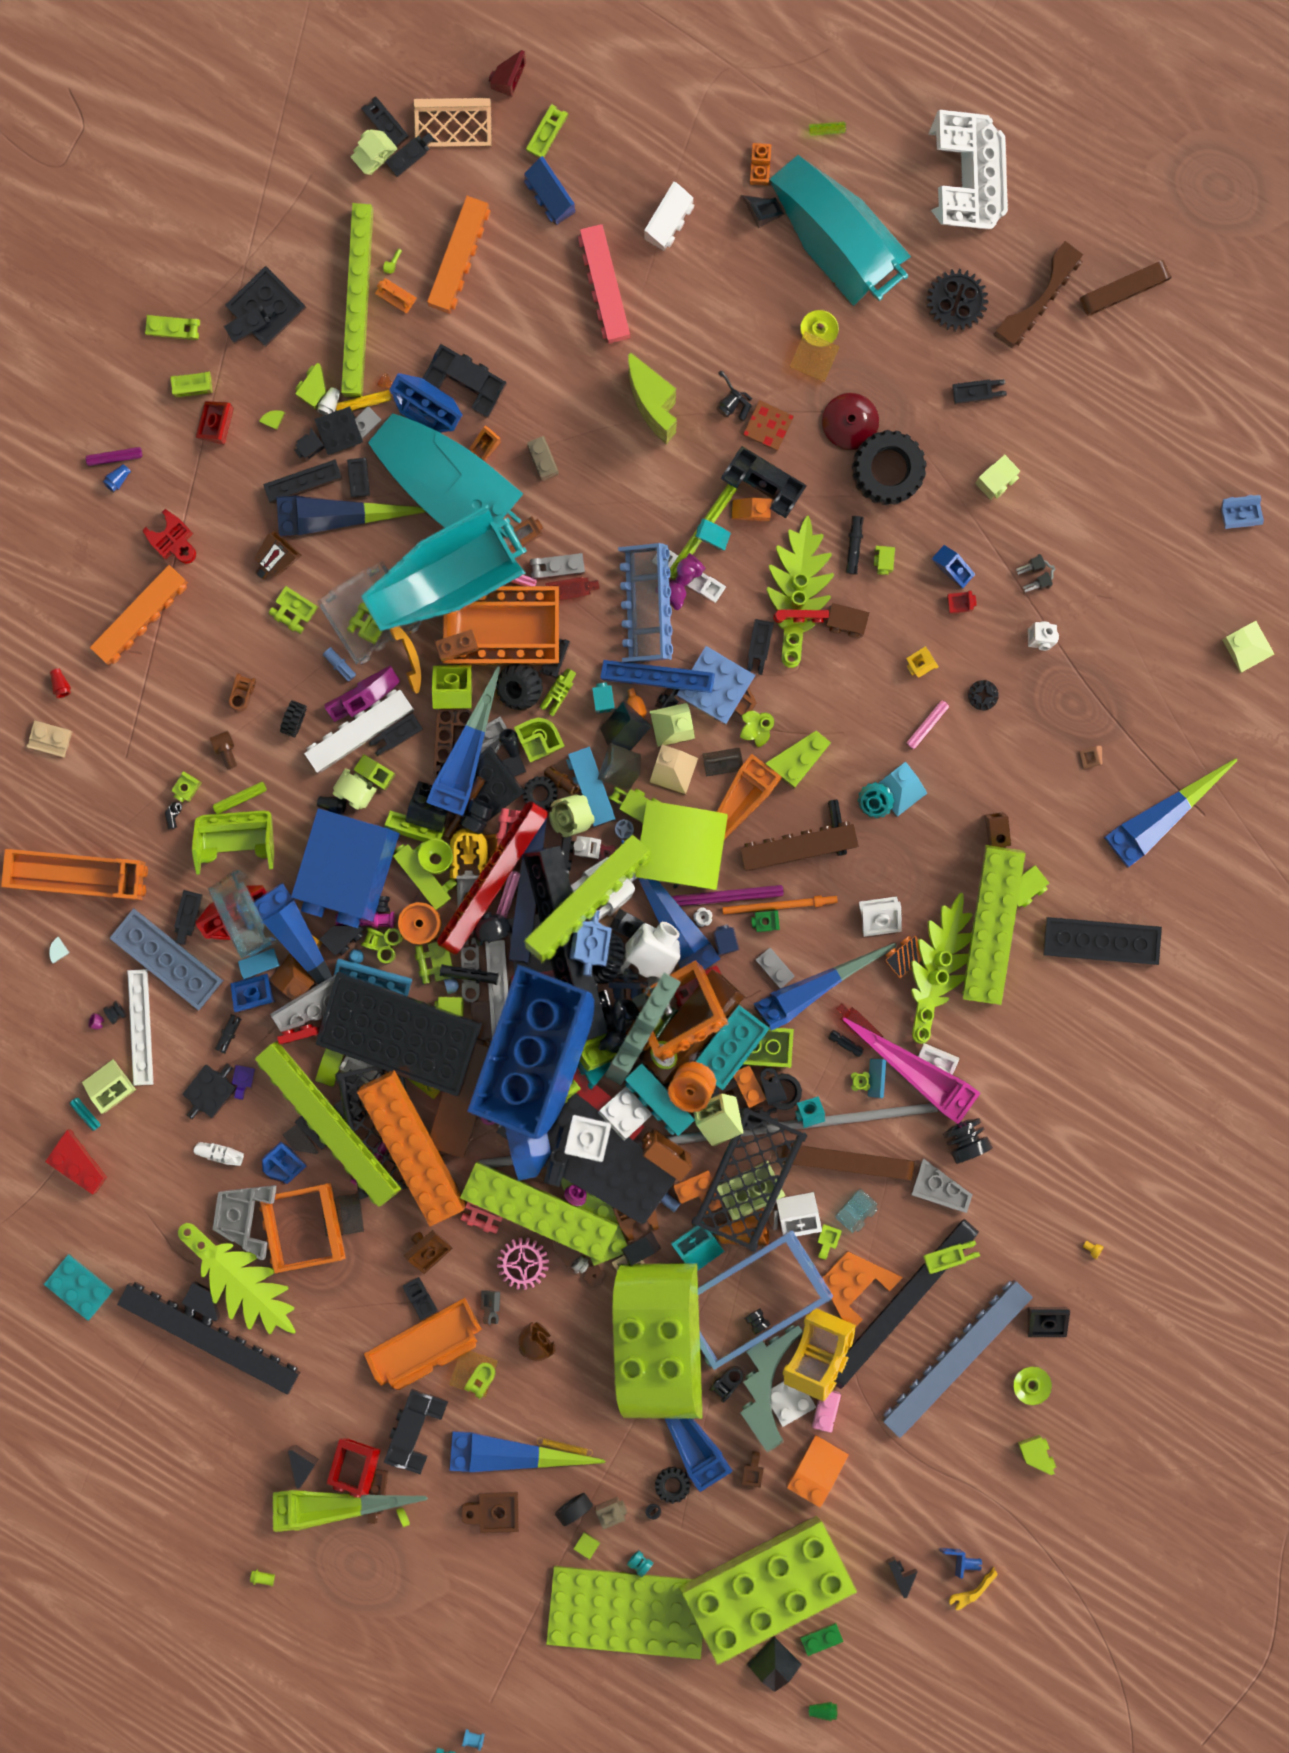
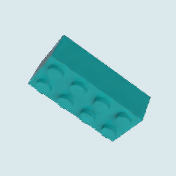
(657, 1097)

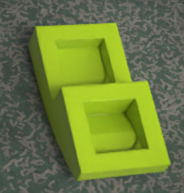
(329, 1067)

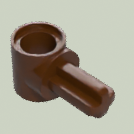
(222, 745)

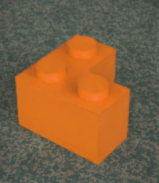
(694, 1187)

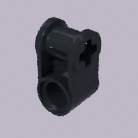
(773, 1090)
(724, 1385)

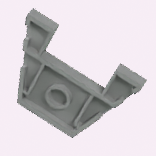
(235, 1216)

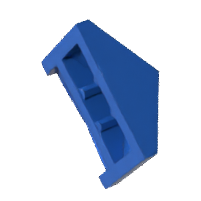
(282, 1163)

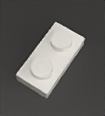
(939, 1058)

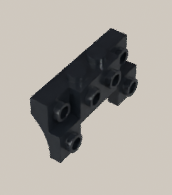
(468, 374)
(766, 478)
(356, 1114)
(404, 1437)

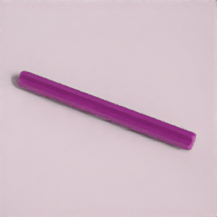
(729, 895)

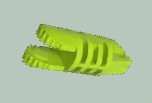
(558, 691)

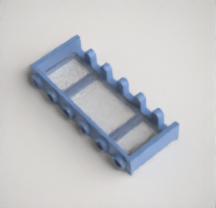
(647, 603)

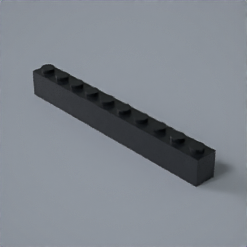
(209, 1338)

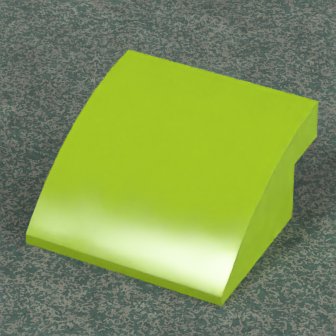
(653, 398)
(682, 845)

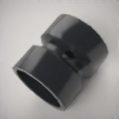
(478, 813)

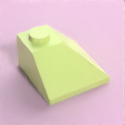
(1248, 646)
(672, 724)

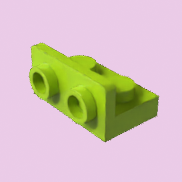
(592, 1056)

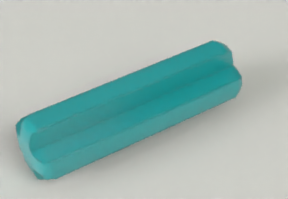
(85, 1114)

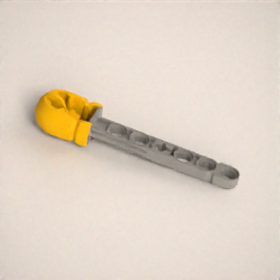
(468, 841)

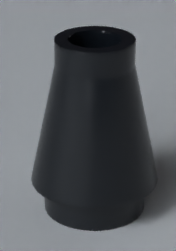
(509, 741)
(332, 804)

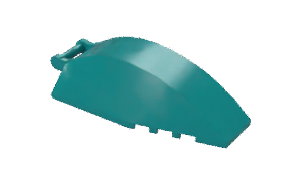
(839, 231)
(446, 572)

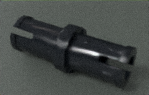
(228, 1033)

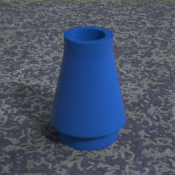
(116, 478)

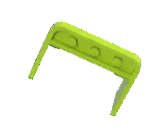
(232, 833)

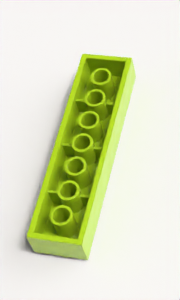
(993, 924)
(539, 1211)

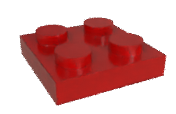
(291, 1035)

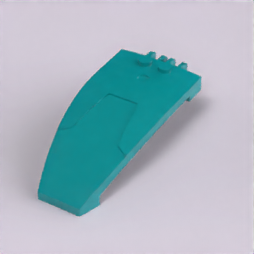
(442, 473)

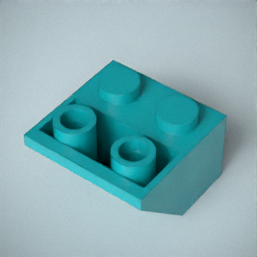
(697, 1246)

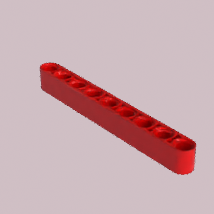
(492, 877)

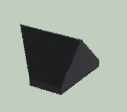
(763, 209)

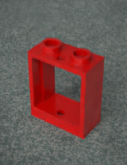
(368, 1471)

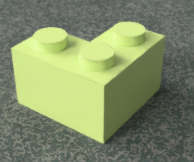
(373, 151)
(997, 476)

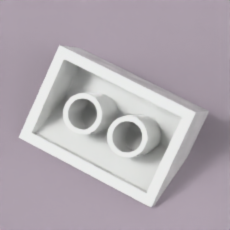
(669, 217)

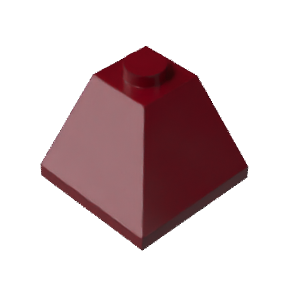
(508, 73)

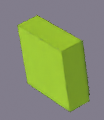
(586, 1545)

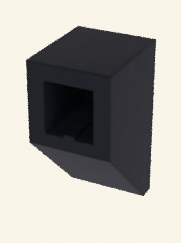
(339, 938)
(200, 1300)

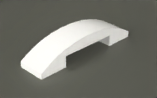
(704, 584)

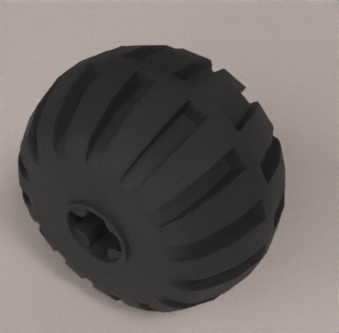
(519, 697)

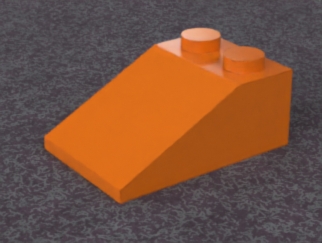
(817, 1471)

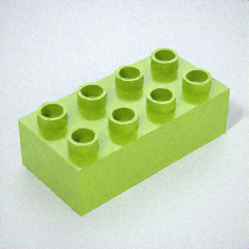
(767, 1589)

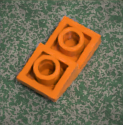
(760, 164)

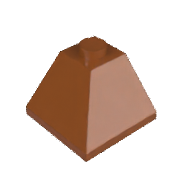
(292, 978)

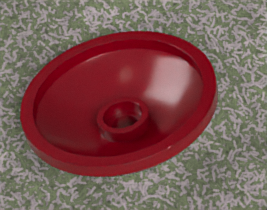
(840, 430)

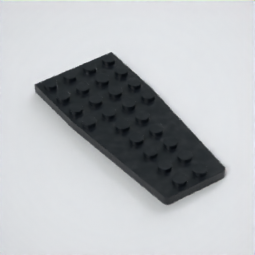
(622, 1179)

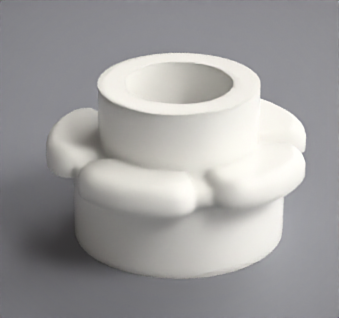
(700, 912)
(580, 1265)

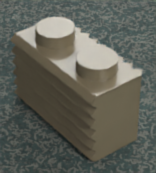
(542, 458)

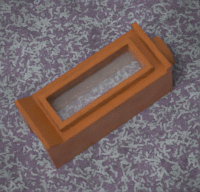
(525, 532)

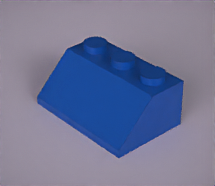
(549, 191)

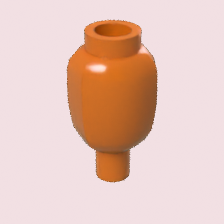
(636, 702)

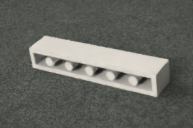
(359, 731)

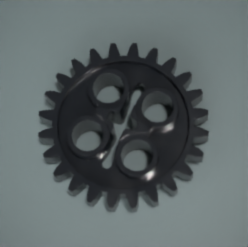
(972, 305)

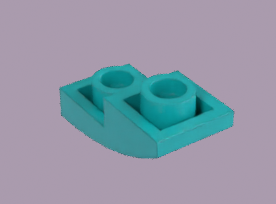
(713, 534)

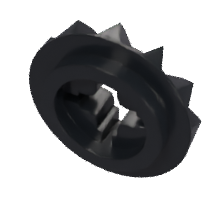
(988, 702)

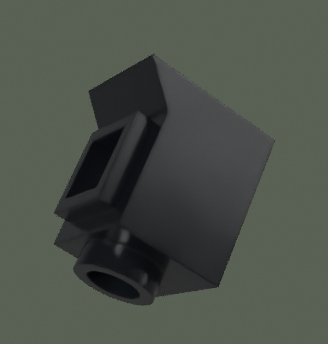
(308, 446)

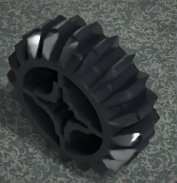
(615, 959)

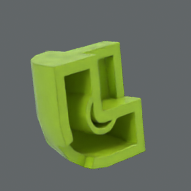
(539, 738)

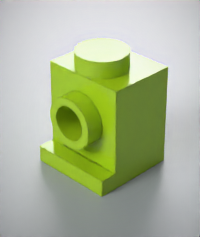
(884, 559)
(192, 783)

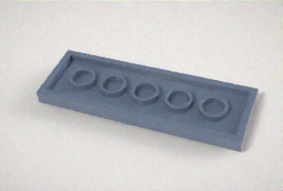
(166, 959)

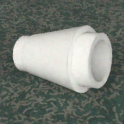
(328, 402)

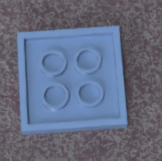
(728, 687)

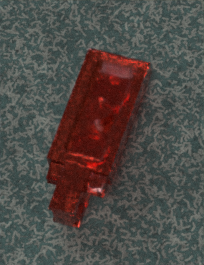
(574, 587)
(854, 1016)

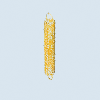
(564, 1446)

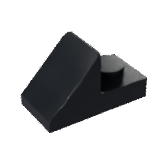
(904, 1580)

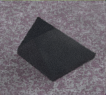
(774, 1665)

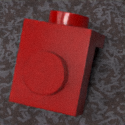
(961, 602)

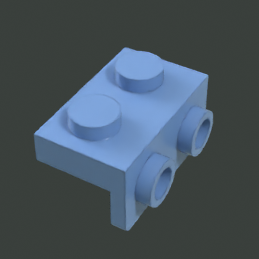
(1242, 511)

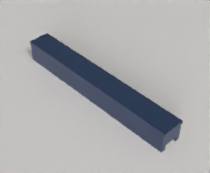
(525, 905)

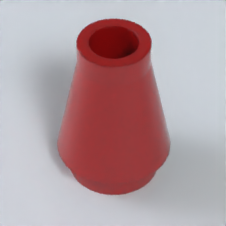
(59, 684)

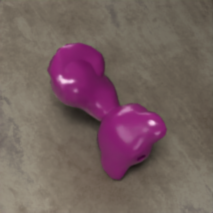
(686, 572)

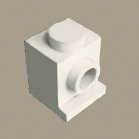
(583, 846)

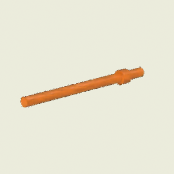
(817, 901)

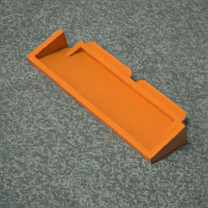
(424, 1346)

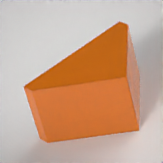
(485, 443)

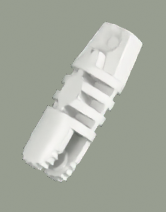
(219, 1153)

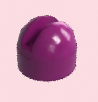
(95, 1021)

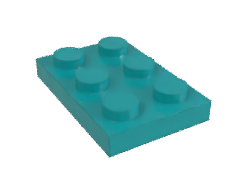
(78, 1287)

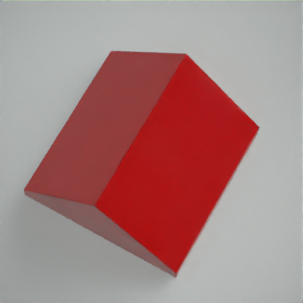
(215, 421)

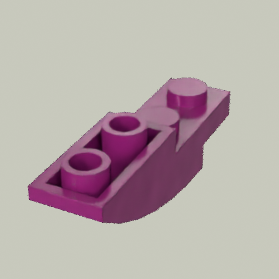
(363, 696)

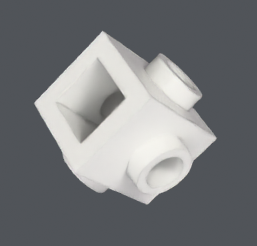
(1042, 635)

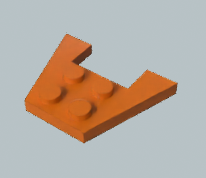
(850, 1278)

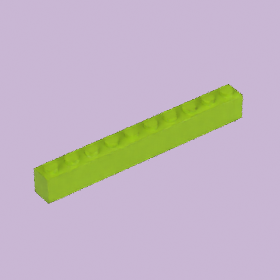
(357, 300)
(327, 1124)

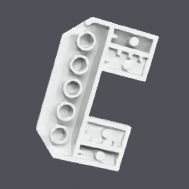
(983, 164)

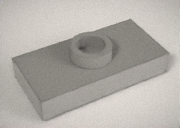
(367, 422)

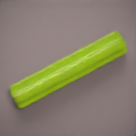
(239, 798)

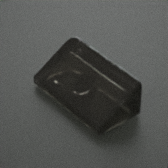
(722, 761)

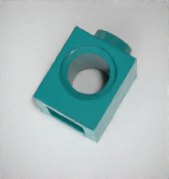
(813, 1105)

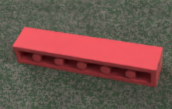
(605, 284)

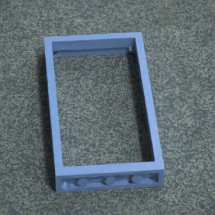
(809, 1269)

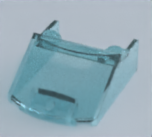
(240, 915)

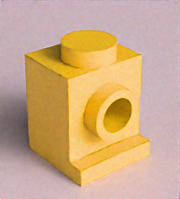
(919, 657)

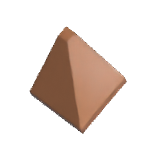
(1091, 757)

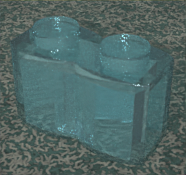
(856, 1211)

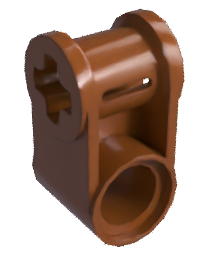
(242, 691)

